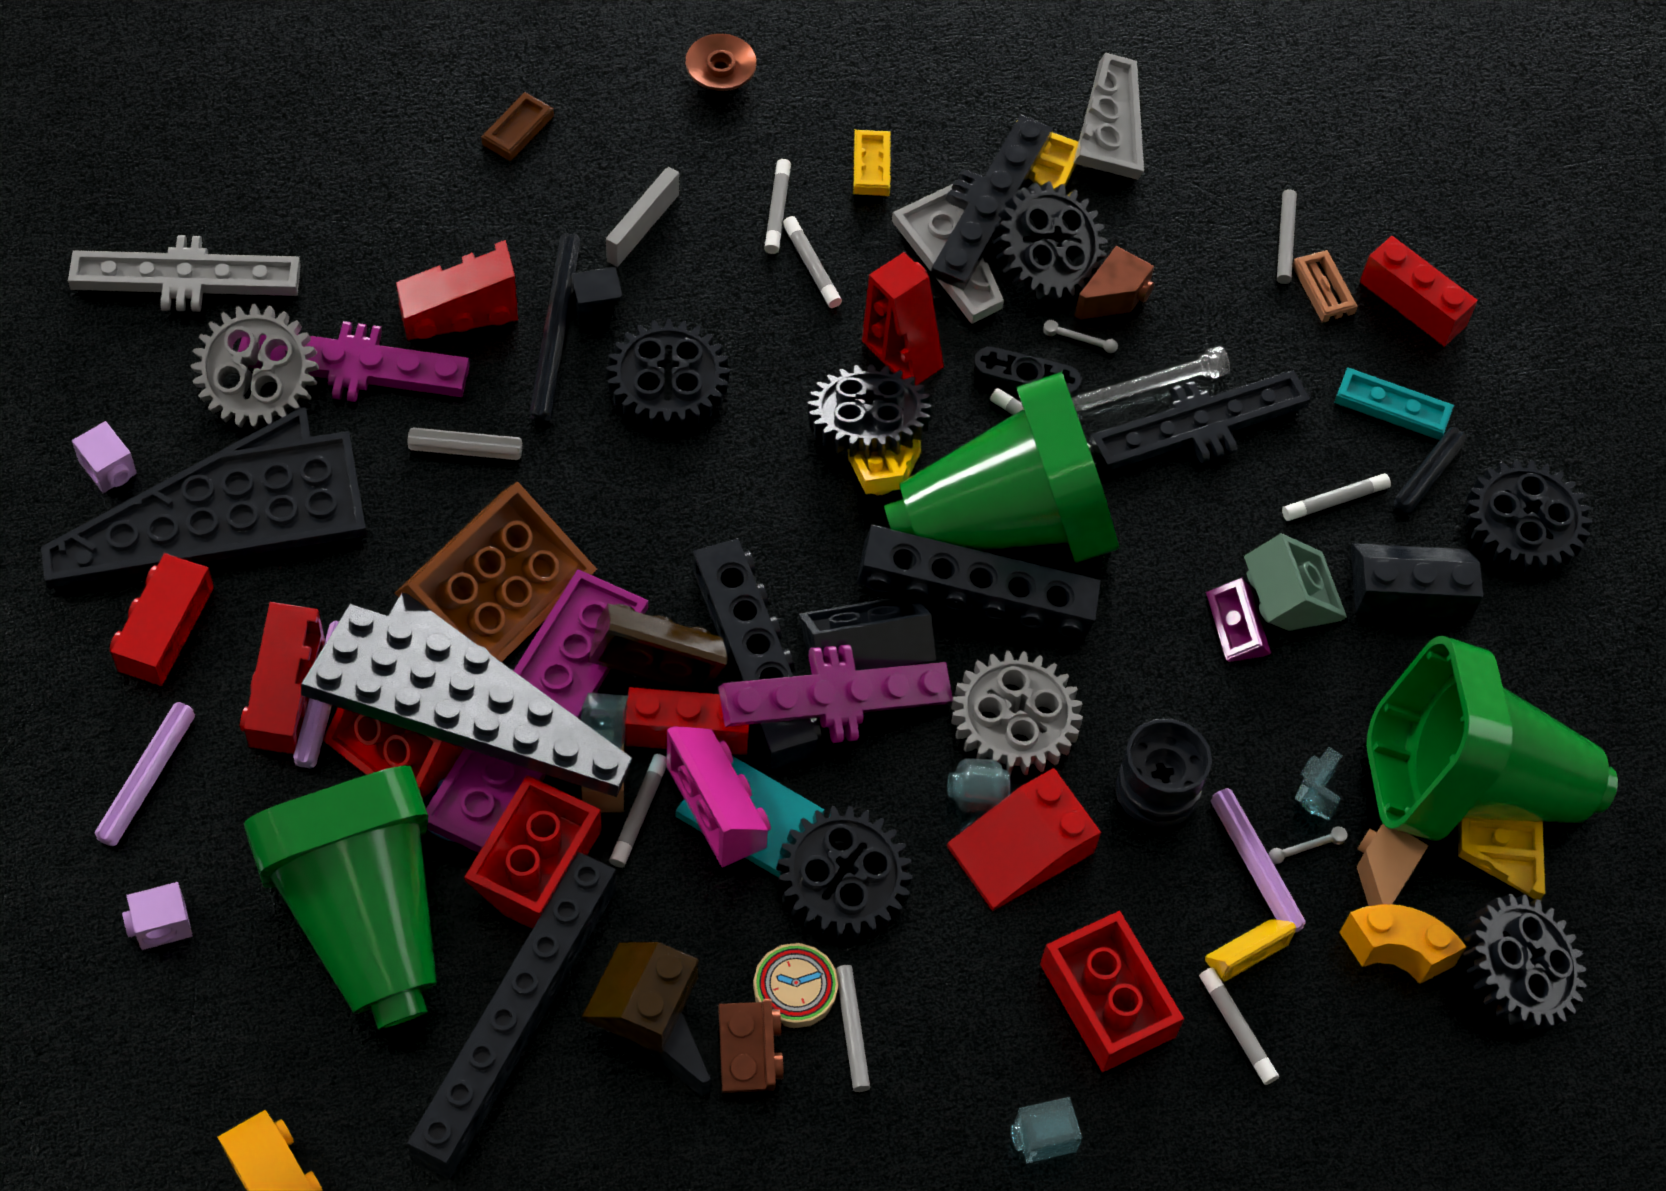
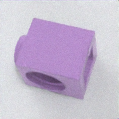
(104, 457)
(157, 916)

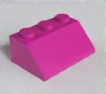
(716, 794)

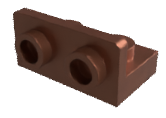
(748, 1046)

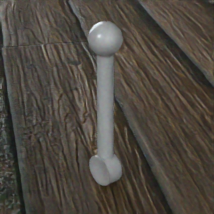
(1051, 328)
(1337, 836)

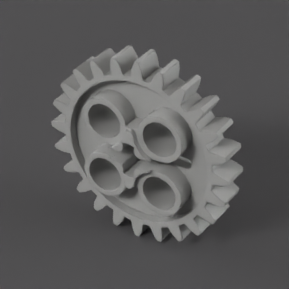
(221, 360)
(1016, 712)

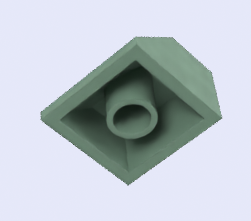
(1293, 584)

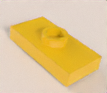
(871, 163)

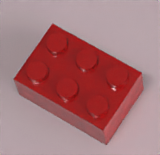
(1111, 991)

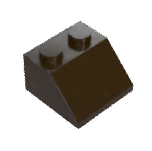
(643, 992)

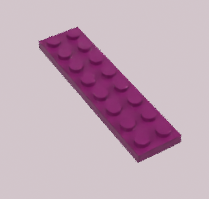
(557, 665)

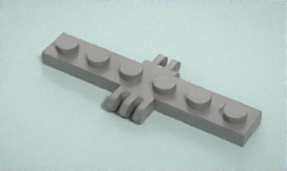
(184, 273)

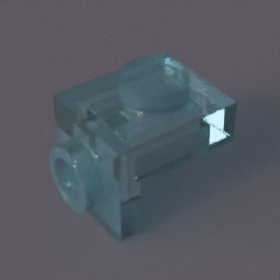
(1312, 792)

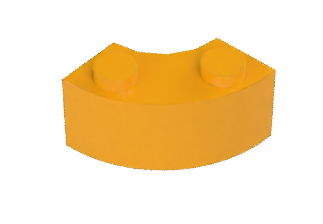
(1403, 939)
(262, 1156)

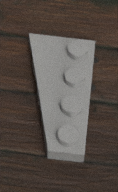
(1113, 120)
(927, 228)

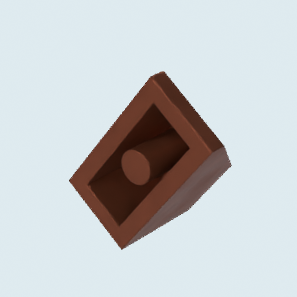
(1116, 286)

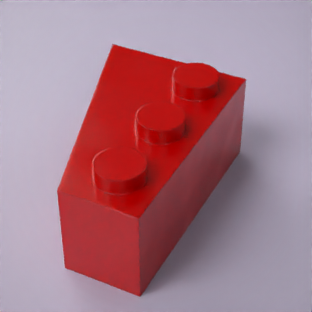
(460, 297)

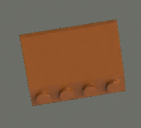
(500, 573)

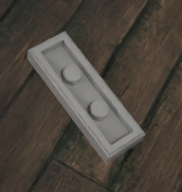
(642, 216)

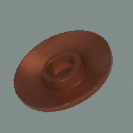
(720, 62)

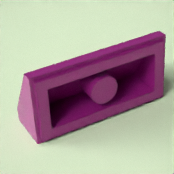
(1238, 621)

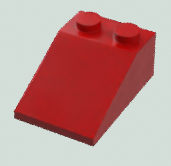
(1025, 840)

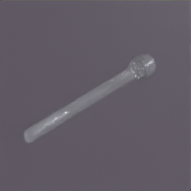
(1212, 363)

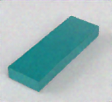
(1394, 403)

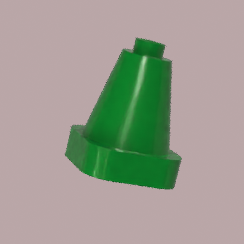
(1014, 484)
(1466, 747)
(357, 886)

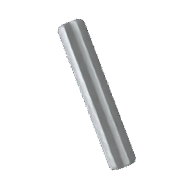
(465, 443)

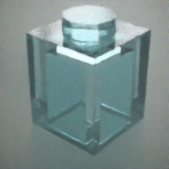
(606, 716)
(1046, 1130)

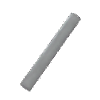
(1286, 238)
(852, 1028)

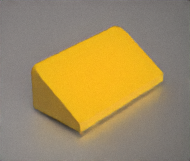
(1250, 948)

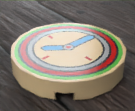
(798, 982)

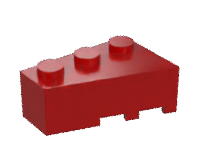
(902, 319)
(286, 654)

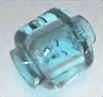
(978, 784)

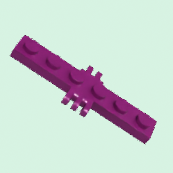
(361, 361)
(835, 693)

